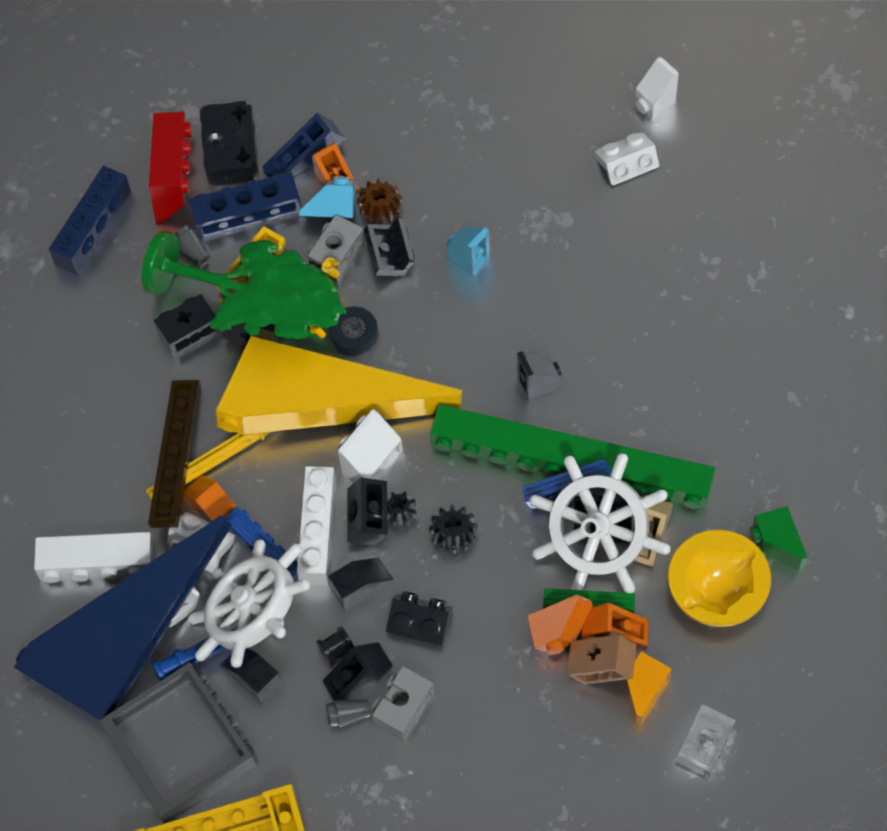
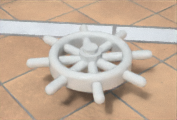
(599, 524)
(248, 603)

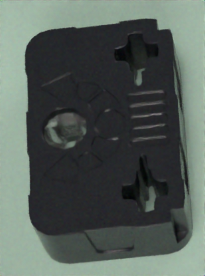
(229, 143)

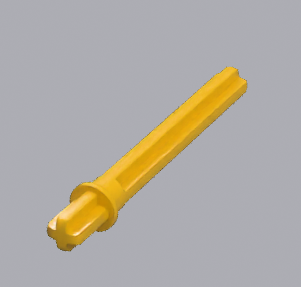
(217, 455)

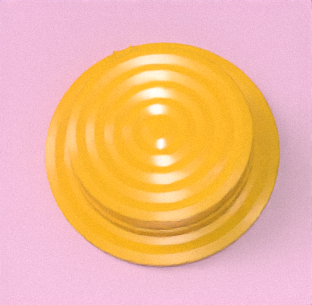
(719, 578)

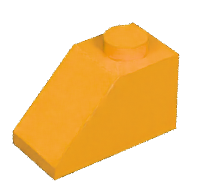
(646, 686)

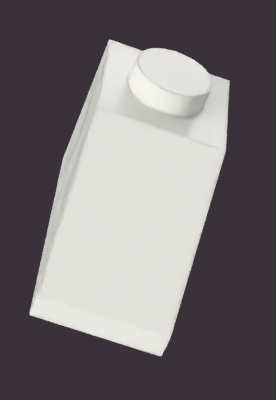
(657, 89)

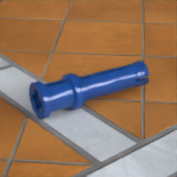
(179, 659)

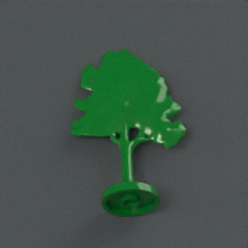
(278, 288)

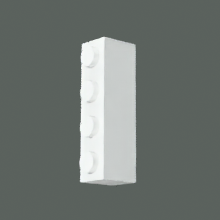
(317, 525)
(92, 556)

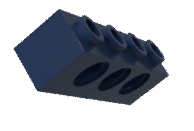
(238, 215)
(90, 220)

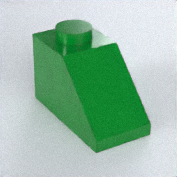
(779, 537)

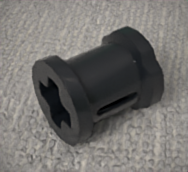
(335, 644)

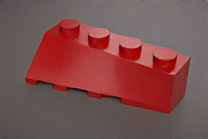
(169, 163)

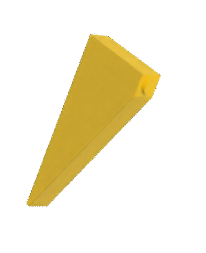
(298, 389)

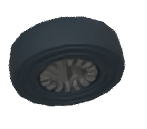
(353, 343)

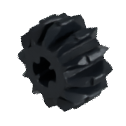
(464, 529)

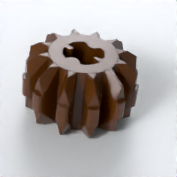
(379, 201)

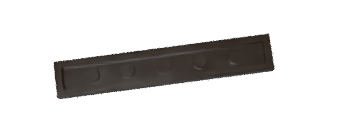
(174, 454)

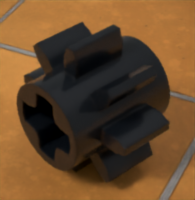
(405, 505)

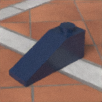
(298, 151)

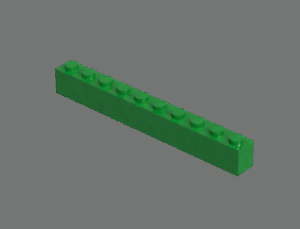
(546, 449)

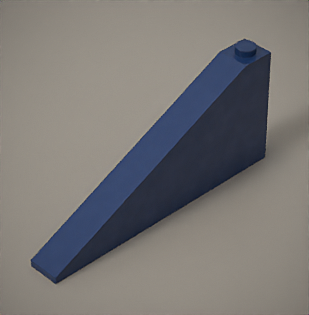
(107, 642)

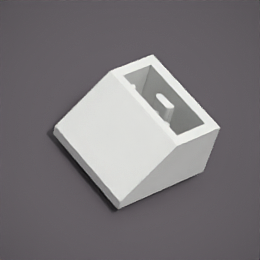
(369, 448)

